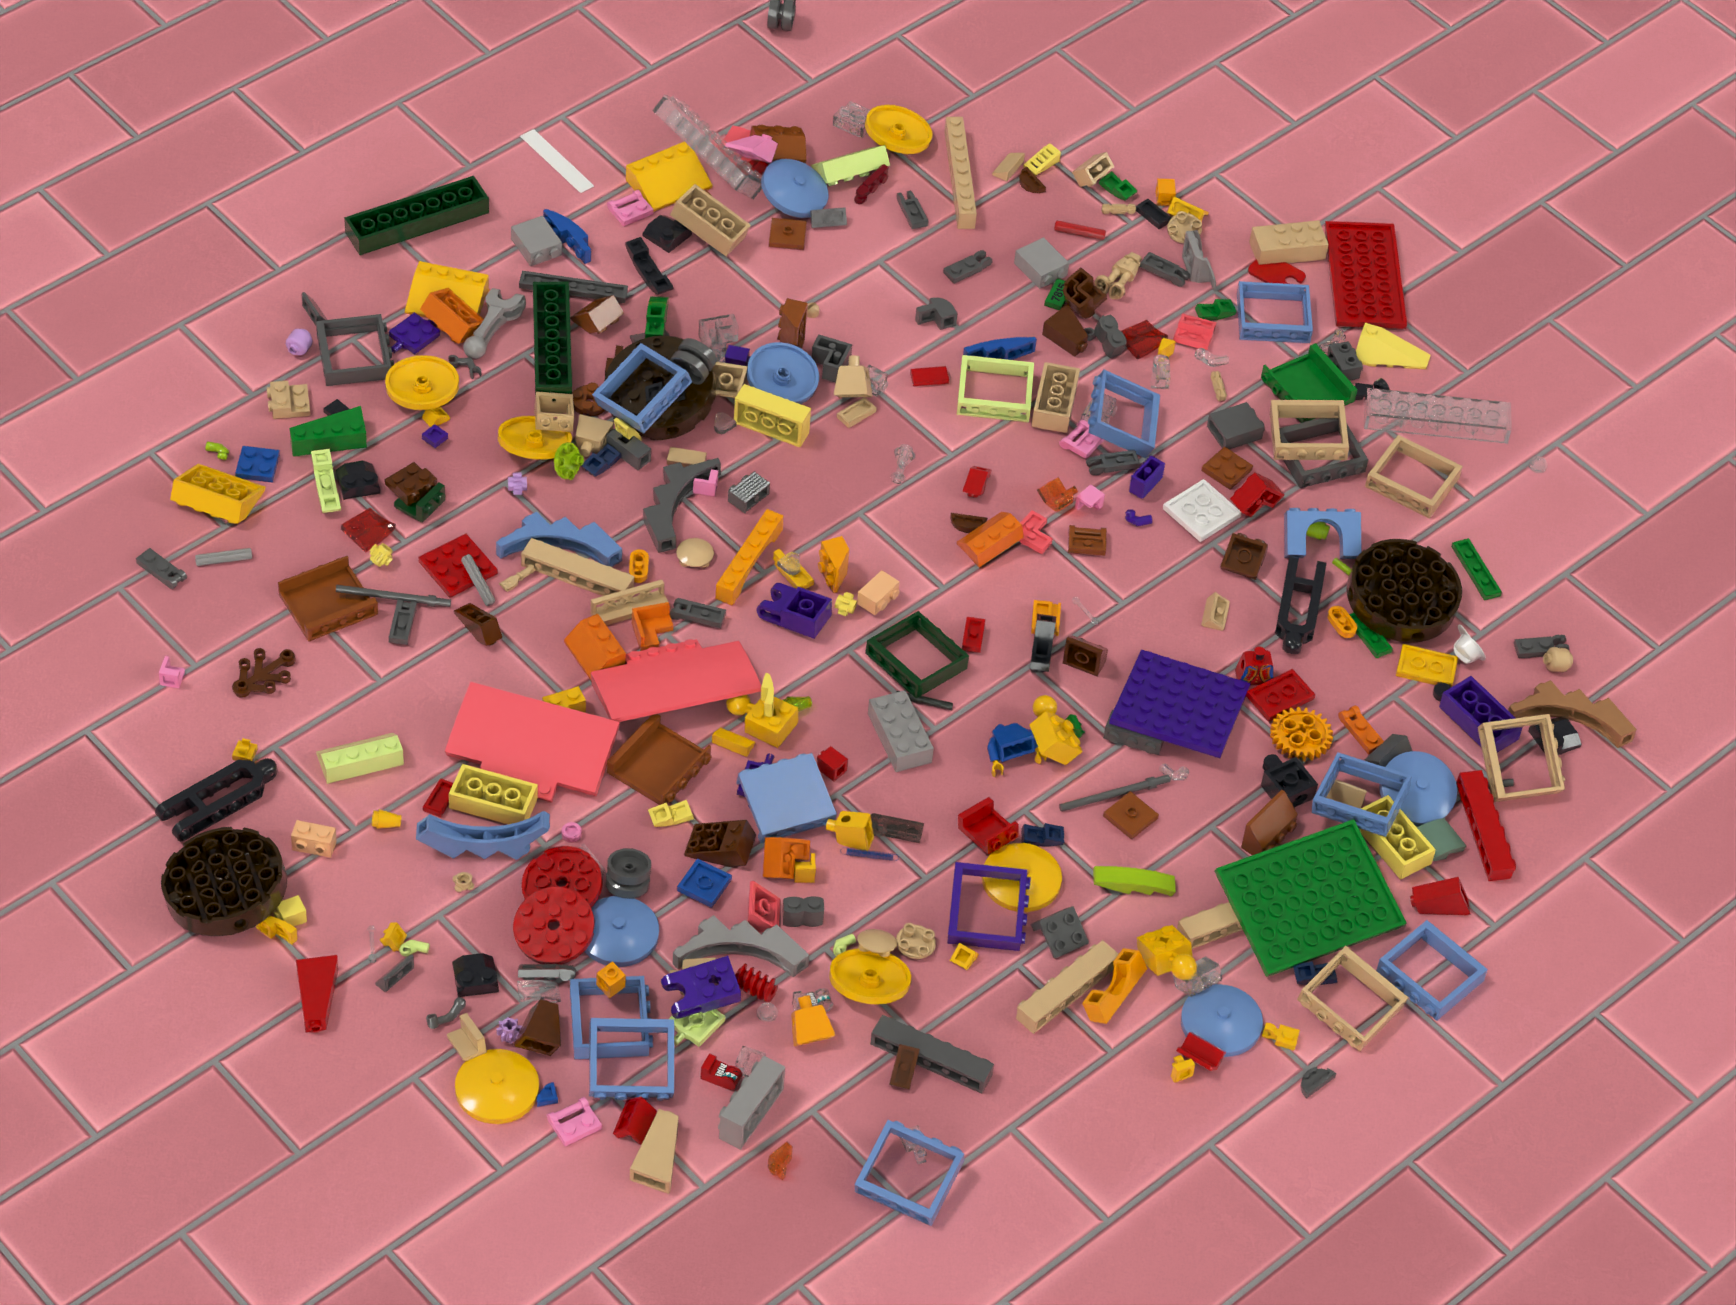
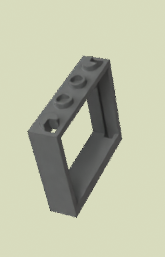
(351, 326)
(1326, 473)

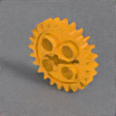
(1301, 734)

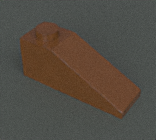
(479, 623)

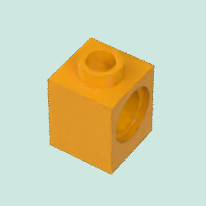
(1165, 191)
(610, 979)

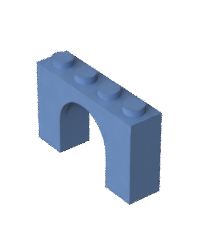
(1346, 524)

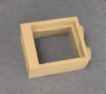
(563, 404)

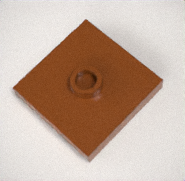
(787, 233)
(1130, 815)

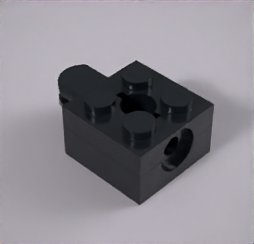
(1293, 775)

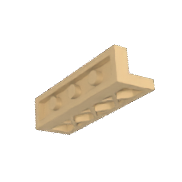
(619, 611)

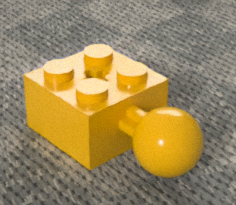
(768, 729)
(1053, 734)
(1167, 951)

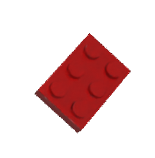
(1280, 694)

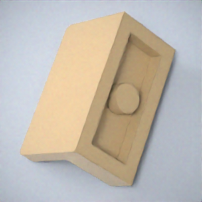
(468, 1039)

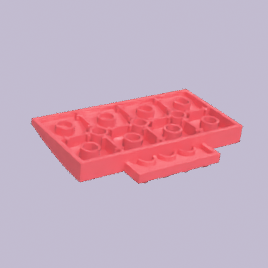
(674, 679)
(532, 740)

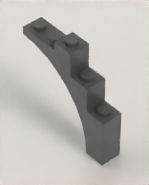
(667, 497)

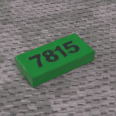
(1056, 297)

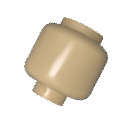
(1558, 659)

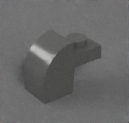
(939, 311)

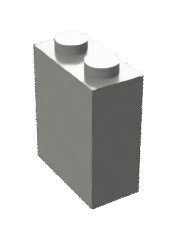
(536, 240)
(1041, 263)

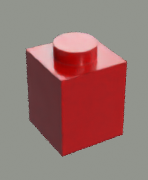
(832, 763)

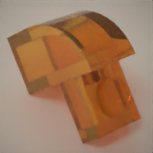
(1056, 495)

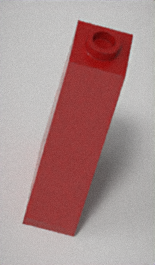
(316, 987)

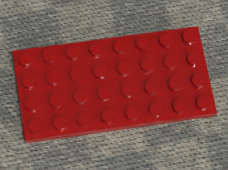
(1365, 274)

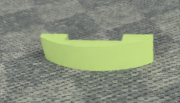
(325, 481)

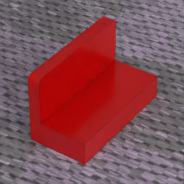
(1202, 1051)
(635, 1119)

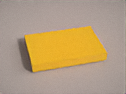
(1426, 665)

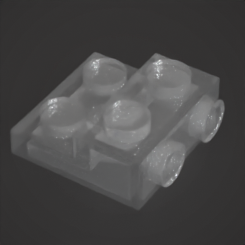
(851, 119)

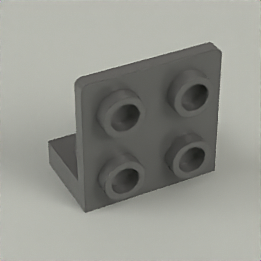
(1062, 931)

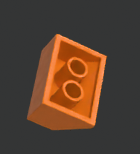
(451, 314)
(991, 538)
(594, 645)

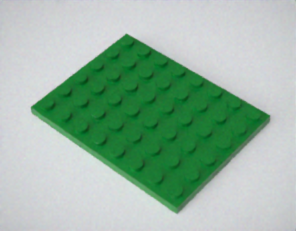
(1310, 897)

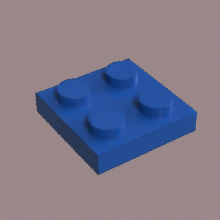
(257, 464)
(704, 883)

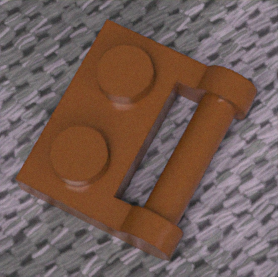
(1087, 540)

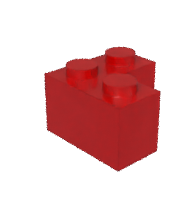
(1255, 493)

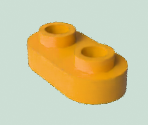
(639, 565)
(1343, 623)

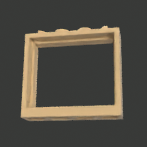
(1308, 409)
(1405, 495)
(1492, 764)
(1367, 976)

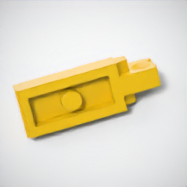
(801, 580)

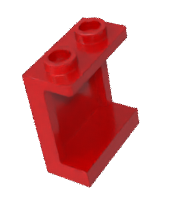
(987, 826)

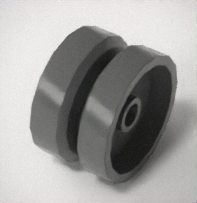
(783, 11)
(695, 359)
(628, 873)

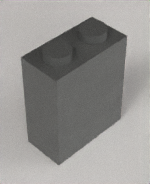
(1235, 426)

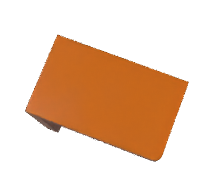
(650, 621)
(781, 856)

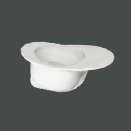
(1466, 648)

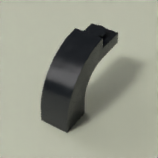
(1043, 643)

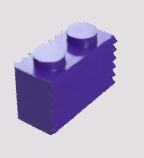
(1146, 477)

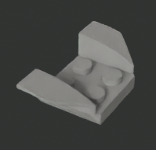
(1195, 264)

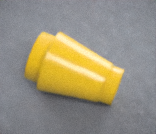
(385, 819)

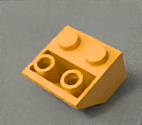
(834, 561)

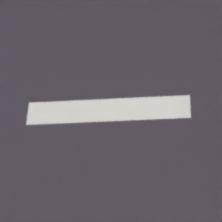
(557, 161)

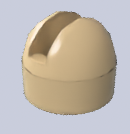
(812, 310)

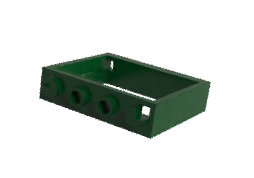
(897, 670)

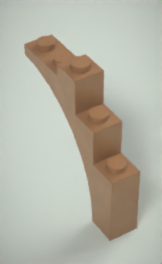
(1575, 706)

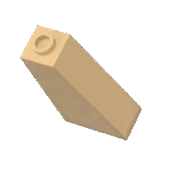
(656, 1155)

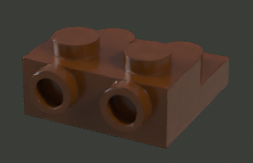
(411, 483)
(1244, 555)

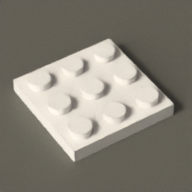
(1202, 510)

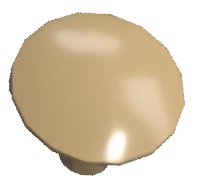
(1181, 223)
(695, 553)
(916, 941)
(877, 942)

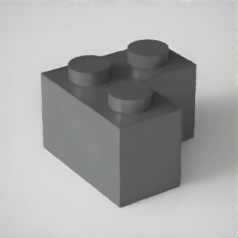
(831, 355)

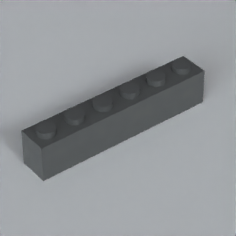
(934, 1054)

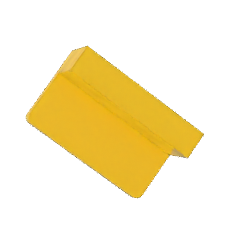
(1179, 205)

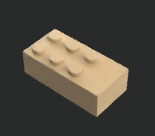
(710, 220)
(1289, 242)
(1055, 397)

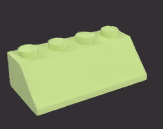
(852, 164)
(361, 757)

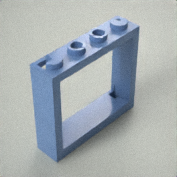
(1275, 332)
(1133, 392)
(658, 404)
(1364, 819)
(1448, 949)
(588, 986)
(630, 1025)
(900, 1203)

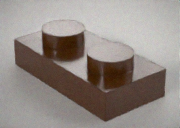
(904, 1066)

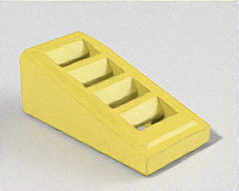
(1052, 155)

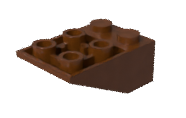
(722, 842)

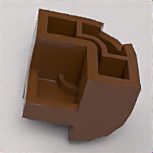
(1082, 293)

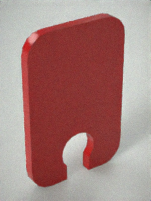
(1276, 272)

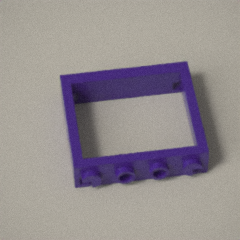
(981, 939)

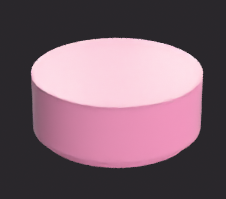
(571, 832)

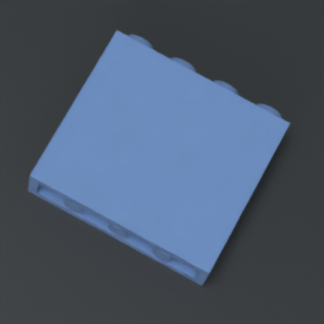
(787, 796)

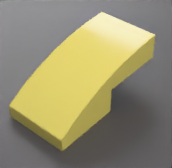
(625, 429)
(767, 695)
(672, 815)

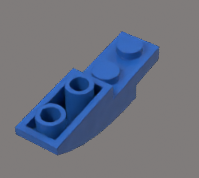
(569, 233)

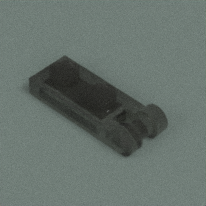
(897, 828)

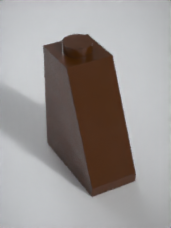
(1066, 331)
(541, 1029)

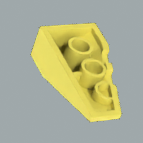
(1385, 348)

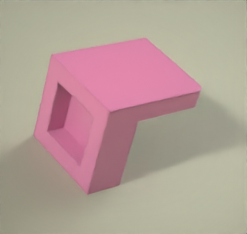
(706, 487)
(1090, 497)
(170, 675)

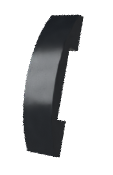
(646, 267)

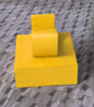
(244, 750)
(394, 936)
(1182, 1069)

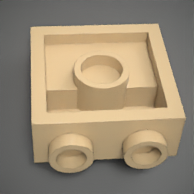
(288, 400)

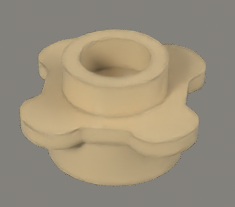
(463, 877)

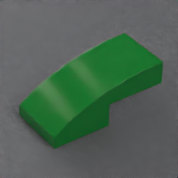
(1118, 188)
(1218, 310)

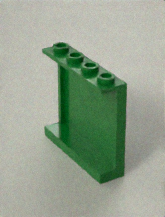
(1309, 378)

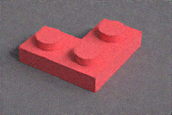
(1031, 530)

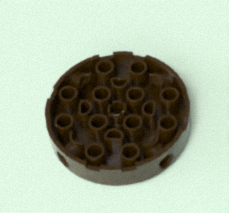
(680, 415)
(1404, 590)
(224, 881)

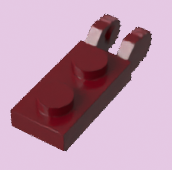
(871, 184)

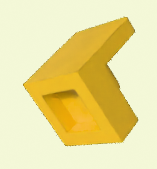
(805, 871)

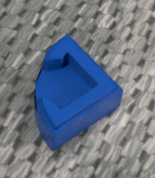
(547, 1095)

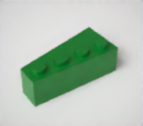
(333, 432)

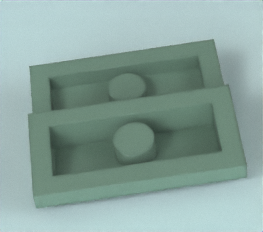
(1442, 838)

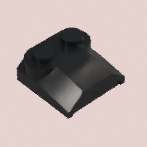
(666, 232)
(357, 479)
(1563, 731)
(475, 975)

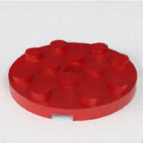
(564, 864)
(558, 945)

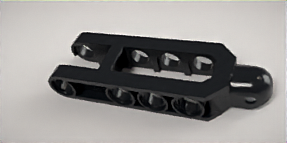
(1292, 634)
(206, 816)

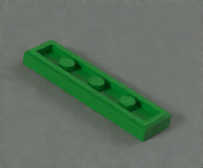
(1476, 569)

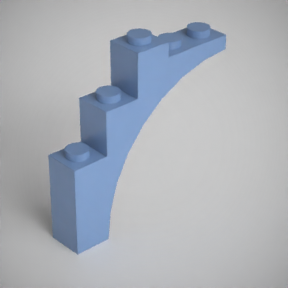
(589, 540)
(483, 841)

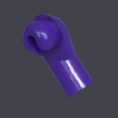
(1136, 520)

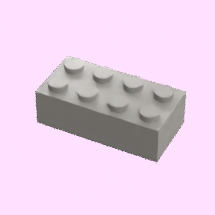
(900, 731)
(751, 1102)

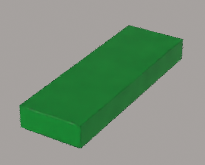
(1375, 643)

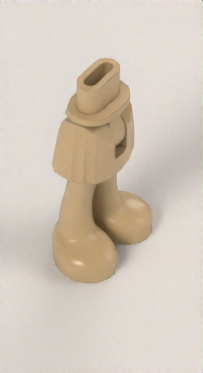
(1124, 269)

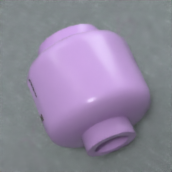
(299, 342)

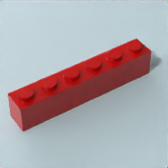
(1485, 825)

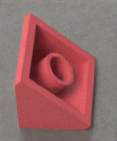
(763, 908)

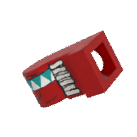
(720, 1073)

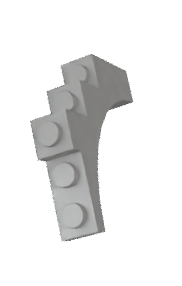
(743, 939)

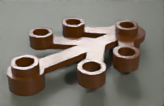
(244, 686)

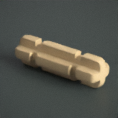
(1118, 208)
(1218, 386)

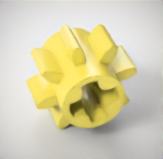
(381, 554)
(845, 604)

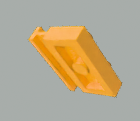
(1046, 608)

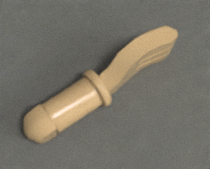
(511, 582)

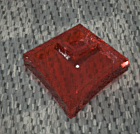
(1143, 338)
(368, 529)

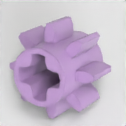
(517, 483)
(508, 1030)

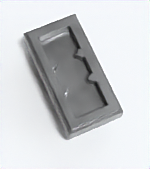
(828, 217)

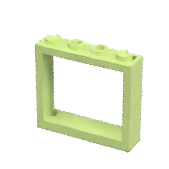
(990, 408)

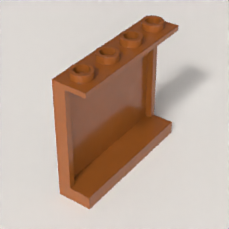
(317, 605)
(657, 761)

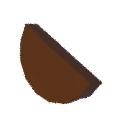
(1030, 182)
(966, 523)

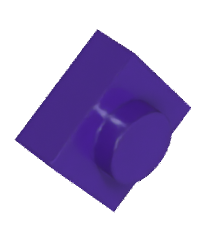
(435, 436)

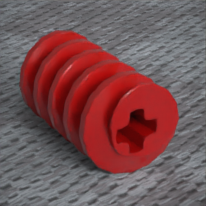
(755, 984)

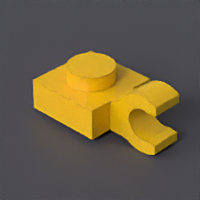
(1284, 1036)

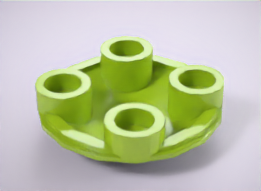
(567, 461)

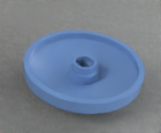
(794, 187)
(783, 371)
(1431, 789)
(623, 931)
(1223, 1018)

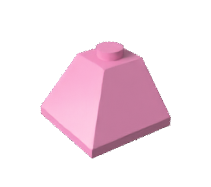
(754, 147)

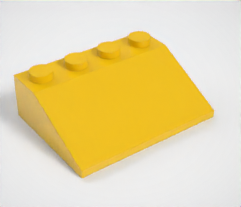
(667, 175)
(430, 277)
(216, 493)

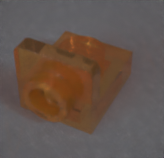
(779, 1159)

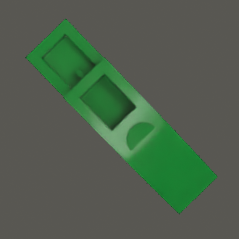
(656, 316)

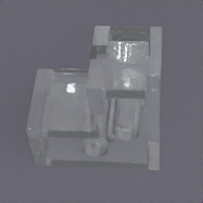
(717, 332)

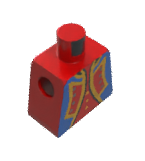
(1255, 666)

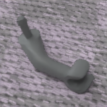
(434, 1021)

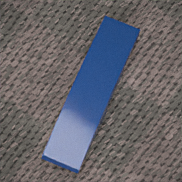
(1003, 348)

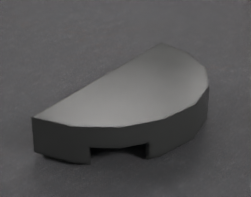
(1315, 1079)

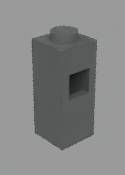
(632, 450)
(1389, 749)

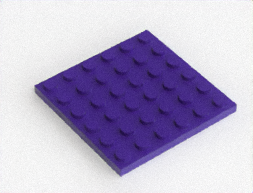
(1180, 703)

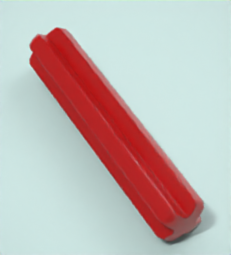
(1080, 230)

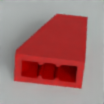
(1441, 898)

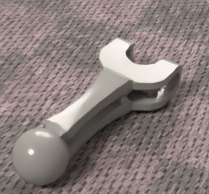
(498, 314)

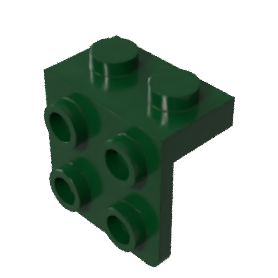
(426, 505)

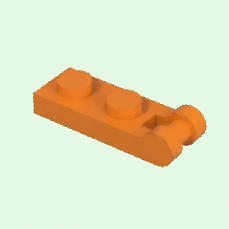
(1360, 729)

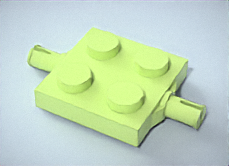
(697, 1026)

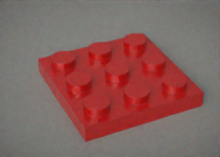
(447, 569)

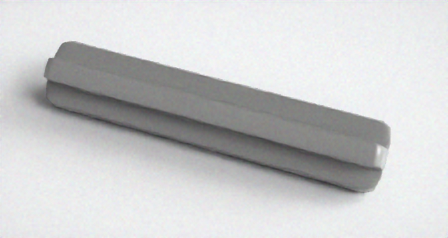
(223, 556)
(478, 580)

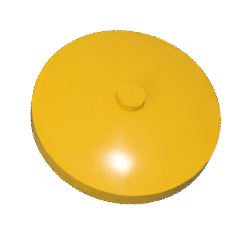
(898, 129)
(422, 382)
(522, 439)
(1040, 866)
(869, 977)
(497, 1086)

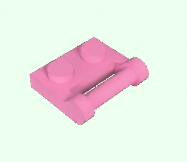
(632, 212)
(1085, 444)
(577, 1127)

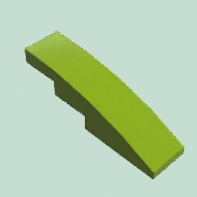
(1133, 879)

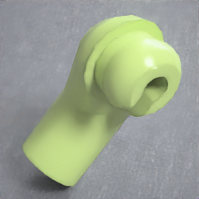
(842, 943)
(413, 946)

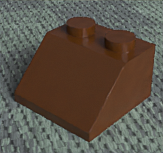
(1084, 655)

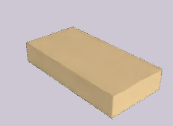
(856, 412)
(685, 456)

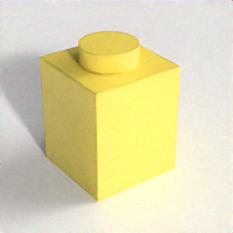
(291, 911)

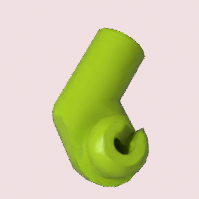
(219, 448)

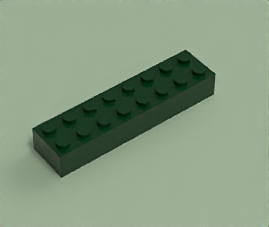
(416, 215)
(552, 337)

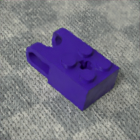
(796, 609)
(699, 987)

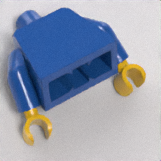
(1009, 743)

